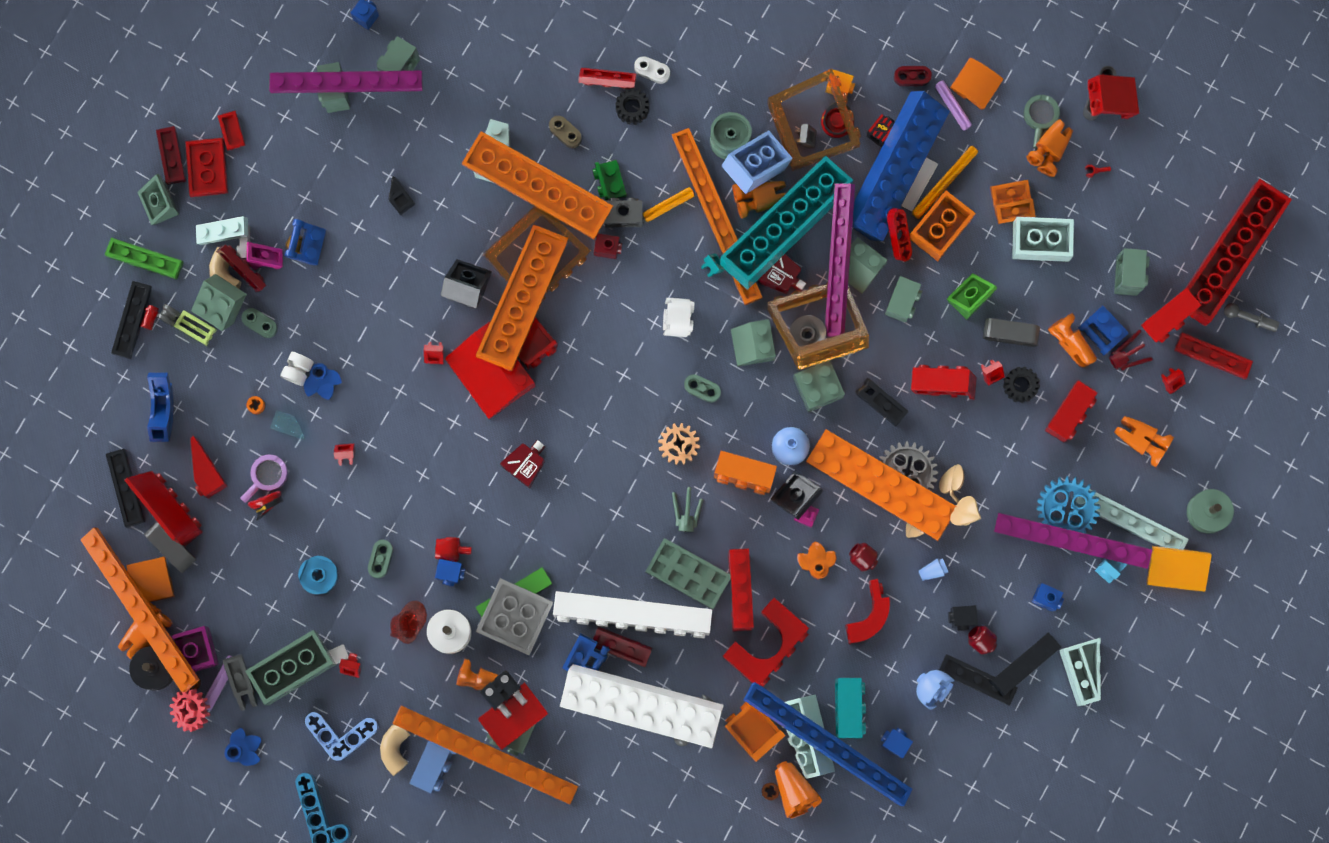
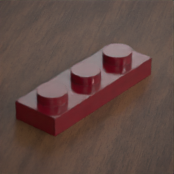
(170, 155)
(242, 267)
(622, 646)

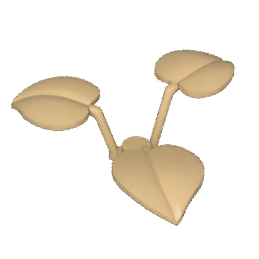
(966, 509)

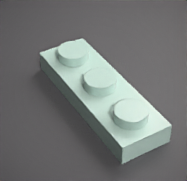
(222, 230)

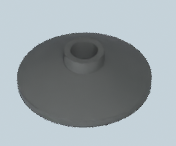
(807, 324)

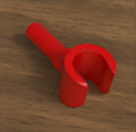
(1096, 170)

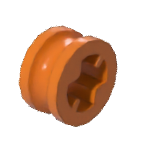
(250, 403)

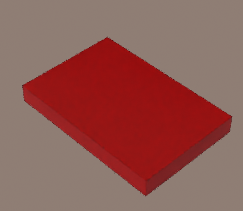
(206, 167)
(523, 717)

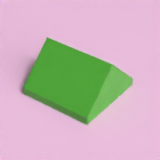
(971, 295)

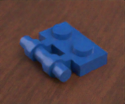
(581, 652)

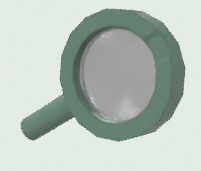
(1041, 114)

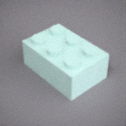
(1043, 239)

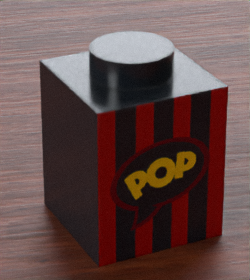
(880, 130)

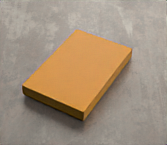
(1179, 568)

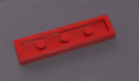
(1213, 355)

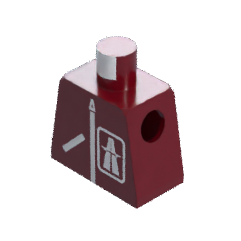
(783, 276)
(525, 463)

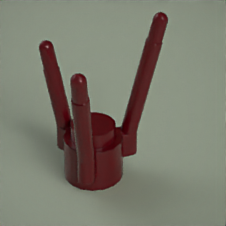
(1120, 359)

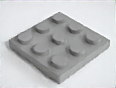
(514, 616)

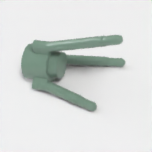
(686, 522)

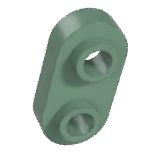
(259, 322)
(702, 388)
(378, 558)

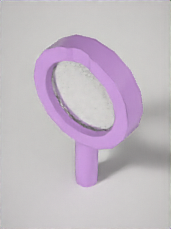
(267, 474)

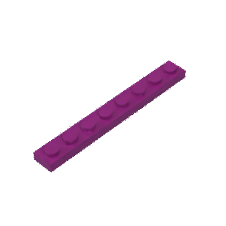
(346, 81)
(839, 259)
(1073, 540)

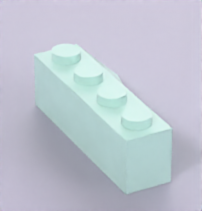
(810, 760)

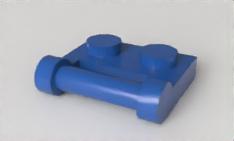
(311, 243)
(1107, 326)

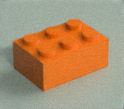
(941, 225)
(744, 472)

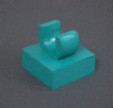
(713, 262)

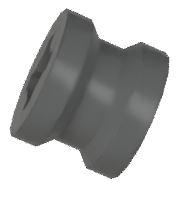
(168, 315)

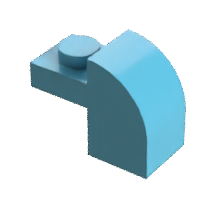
(1110, 569)

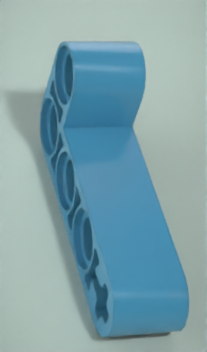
(318, 808)

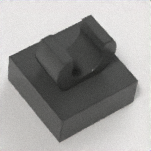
(807, 136)

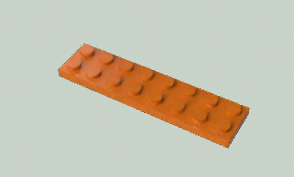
(537, 185)
(522, 297)
(881, 484)

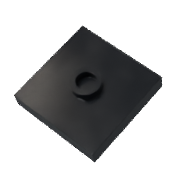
(796, 495)

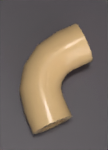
(220, 267)
(391, 749)

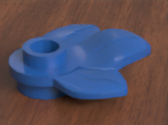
(321, 384)
(246, 748)

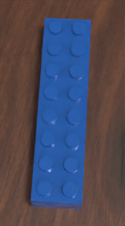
(897, 164)

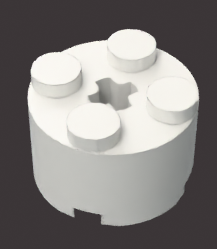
(677, 317)

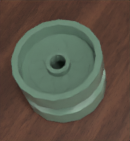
(729, 133)

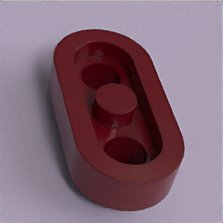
(911, 74)

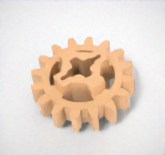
(667, 447)

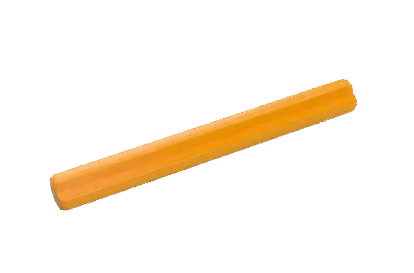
(944, 182)

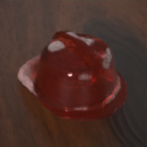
(408, 622)

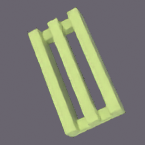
(208, 336)

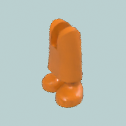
(1054, 144)
(763, 197)
(1073, 342)
(1141, 438)
(136, 637)
(471, 679)

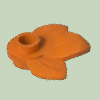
(817, 557)

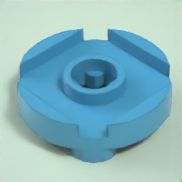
(329, 573)

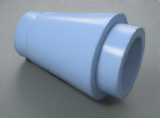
(933, 570)

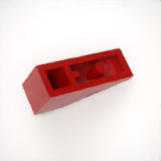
(205, 473)

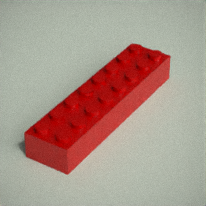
(1236, 248)

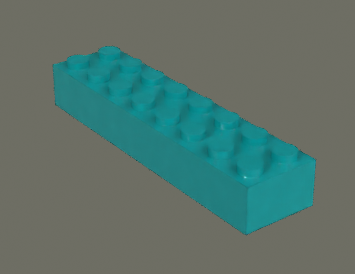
(784, 223)

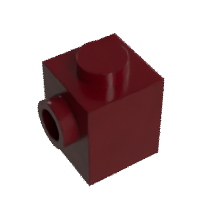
(607, 246)

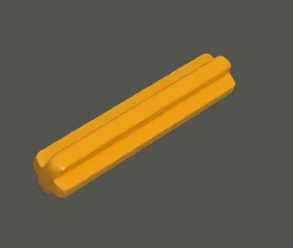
(668, 204)

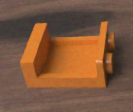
(753, 731)

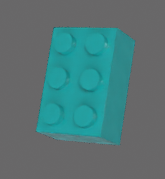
(849, 708)

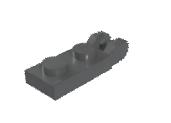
(239, 680)

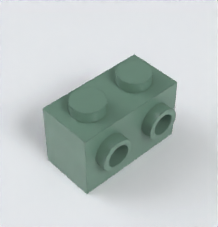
(903, 298)

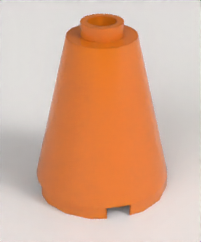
(795, 790)

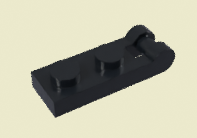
(882, 402)

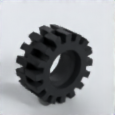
(632, 95)
(1013, 392)

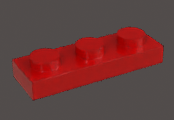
(607, 78)

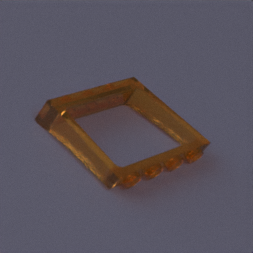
(784, 130)
(517, 229)
(824, 349)

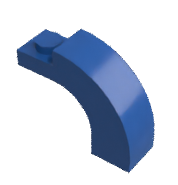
(162, 407)

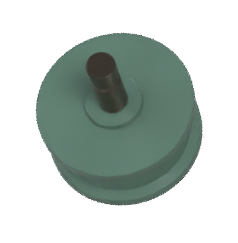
(1210, 511)

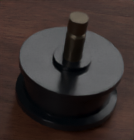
(148, 670)

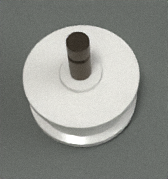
(449, 631)

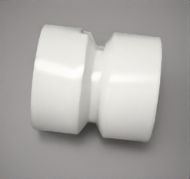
(297, 368)

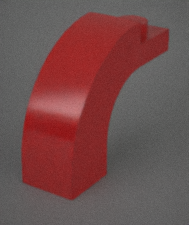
(867, 628)

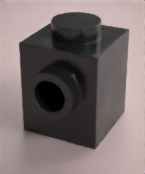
(963, 617)

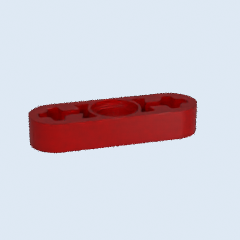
(901, 247)

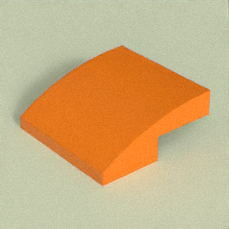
(976, 83)
(1012, 201)
(152, 578)

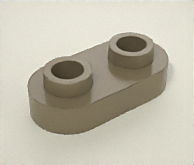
(565, 131)

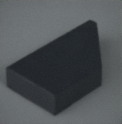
(399, 198)

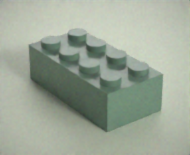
(290, 667)

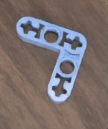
(335, 740)

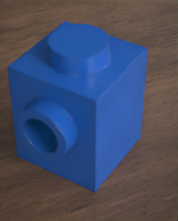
(365, 13)
(449, 572)
(1048, 597)
(896, 742)

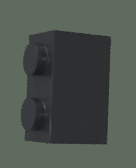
(465, 283)

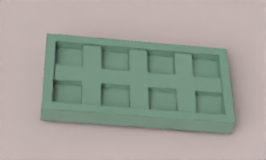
(688, 573)

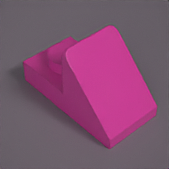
(262, 255)

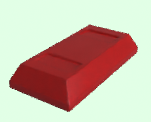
(231, 130)

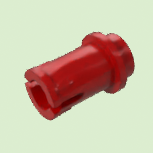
(149, 318)

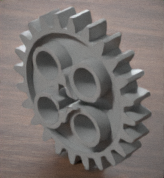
(923, 477)

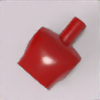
(450, 549)

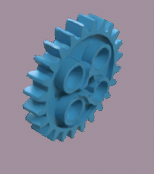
(1085, 511)

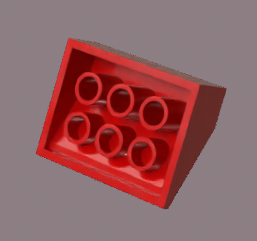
(488, 383)
(165, 507)

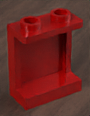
(1113, 96)
(537, 346)

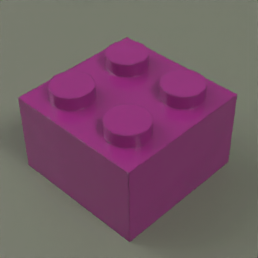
(197, 648)

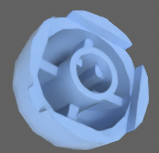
(790, 446)
(933, 687)

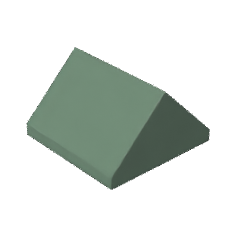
(157, 200)

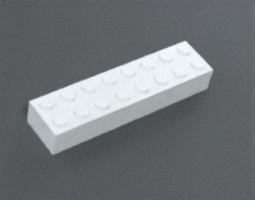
(632, 613)
(641, 705)

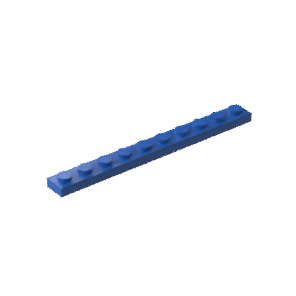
(827, 744)

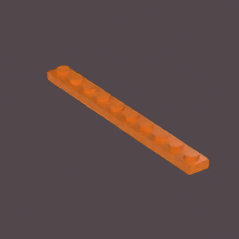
(710, 203)
(140, 610)
(484, 754)

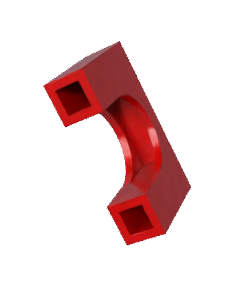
(741, 590)
(791, 632)

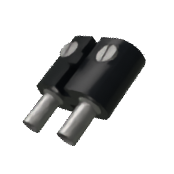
(501, 691)

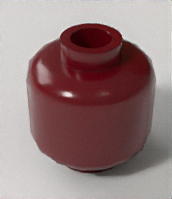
(863, 556)
(982, 639)

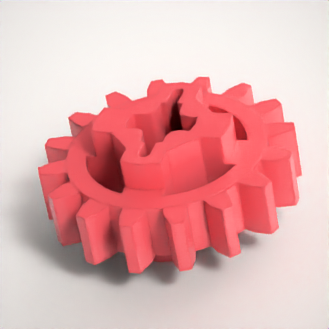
(189, 710)

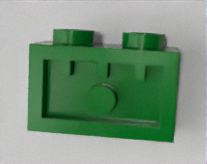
(610, 180)

